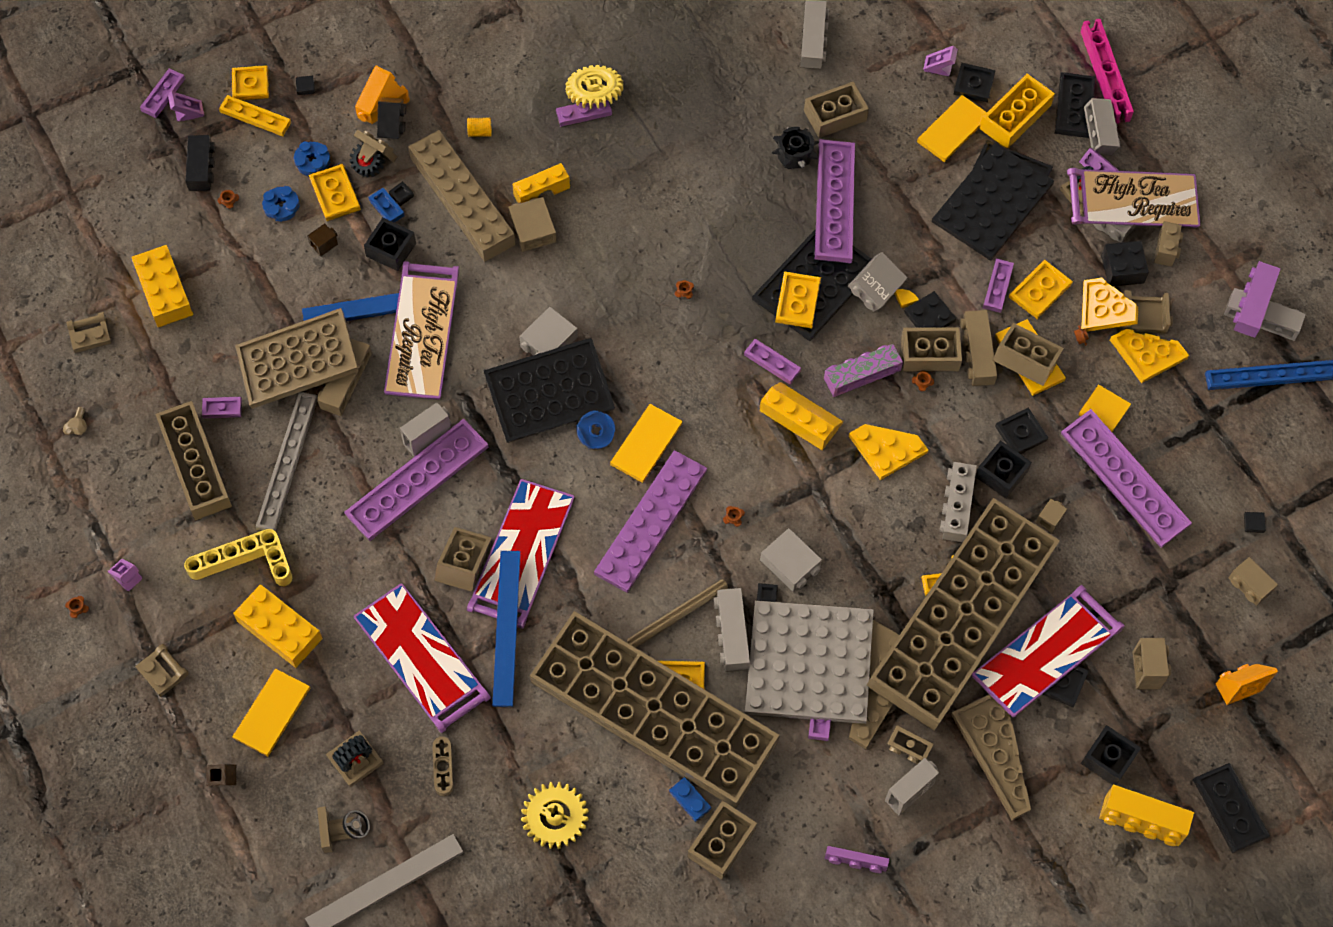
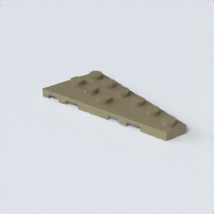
(877, 706)
(994, 744)

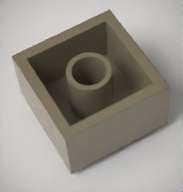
(1151, 663)

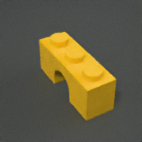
(551, 179)

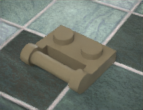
(91, 337)
(156, 674)

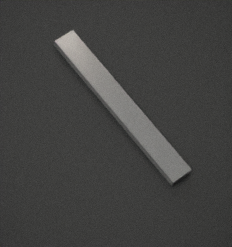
(287, 462)
(386, 884)

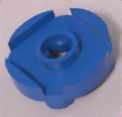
(309, 149)
(277, 195)
(600, 420)

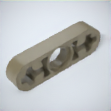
(449, 780)

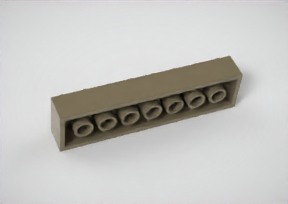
(462, 195)

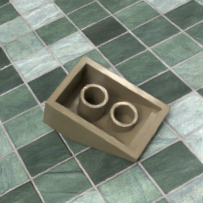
(462, 559)

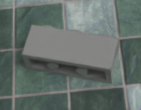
(1102, 126)

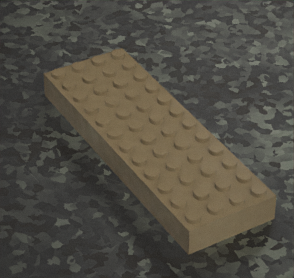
(962, 614)
(655, 709)

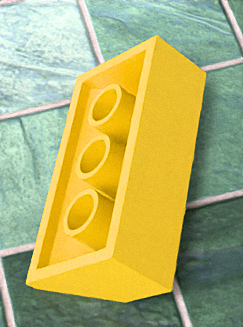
(800, 415)

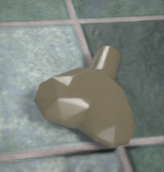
(77, 424)

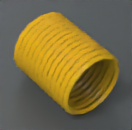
(479, 127)

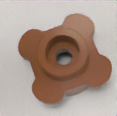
(228, 194)
(684, 285)
(1081, 335)
(923, 375)
(739, 513)
(76, 601)

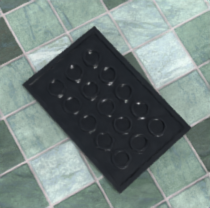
(992, 201)
(833, 284)
(548, 389)

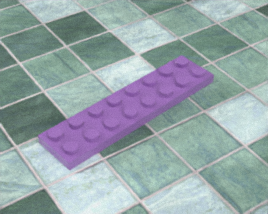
(835, 201)
(1126, 478)
(416, 479)
(650, 521)

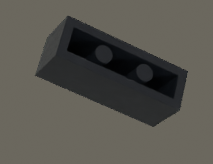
(200, 163)

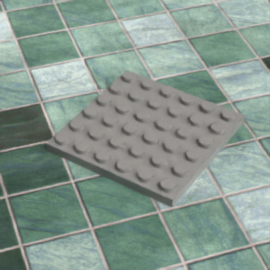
(809, 662)

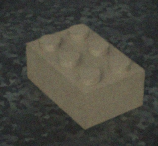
(836, 109)
(931, 349)
(1028, 354)
(722, 840)

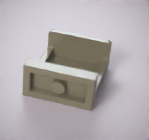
(532, 224)
(1152, 313)

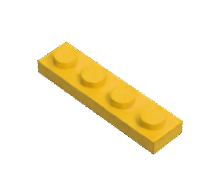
(255, 115)

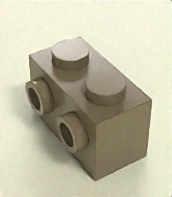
(1167, 244)
(1252, 581)
(909, 744)

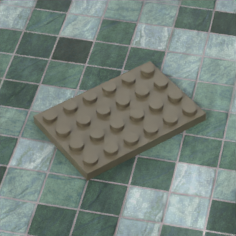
(296, 358)

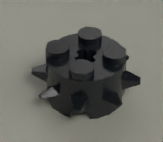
(795, 147)

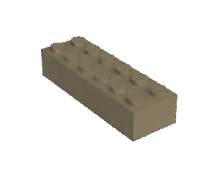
(193, 460)

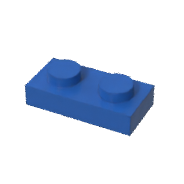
(386, 205)
(690, 799)

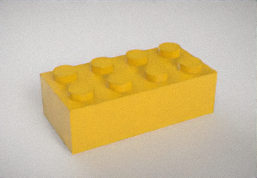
(1017, 111)
(162, 286)
(278, 626)
(1146, 815)

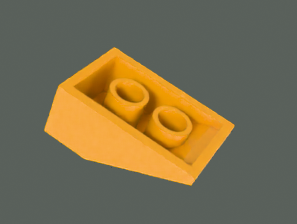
(1244, 682)

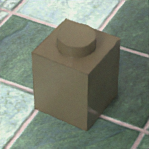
(1051, 515)

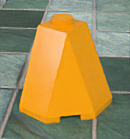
(379, 85)

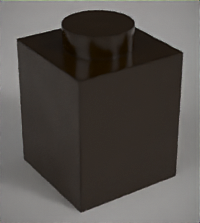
(323, 239)
(221, 775)

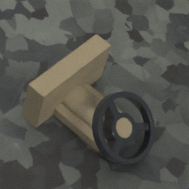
(340, 828)

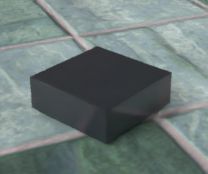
(305, 85)
(401, 193)
(1254, 522)
(767, 592)

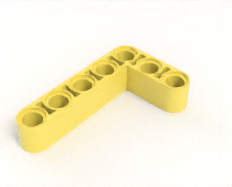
(243, 555)

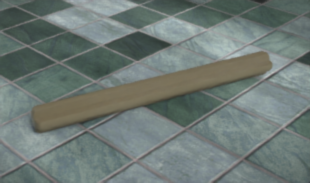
(676, 614)

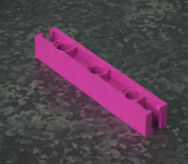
(1106, 69)

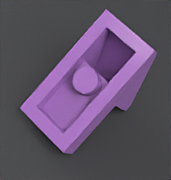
(941, 61)
(185, 106)
(125, 574)

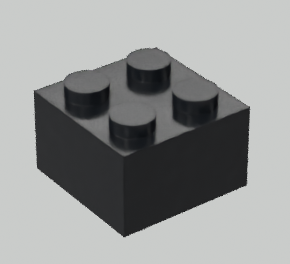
(390, 118)
(390, 244)
(1124, 263)
(1003, 469)
(1110, 755)

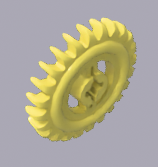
(596, 91)
(537, 807)

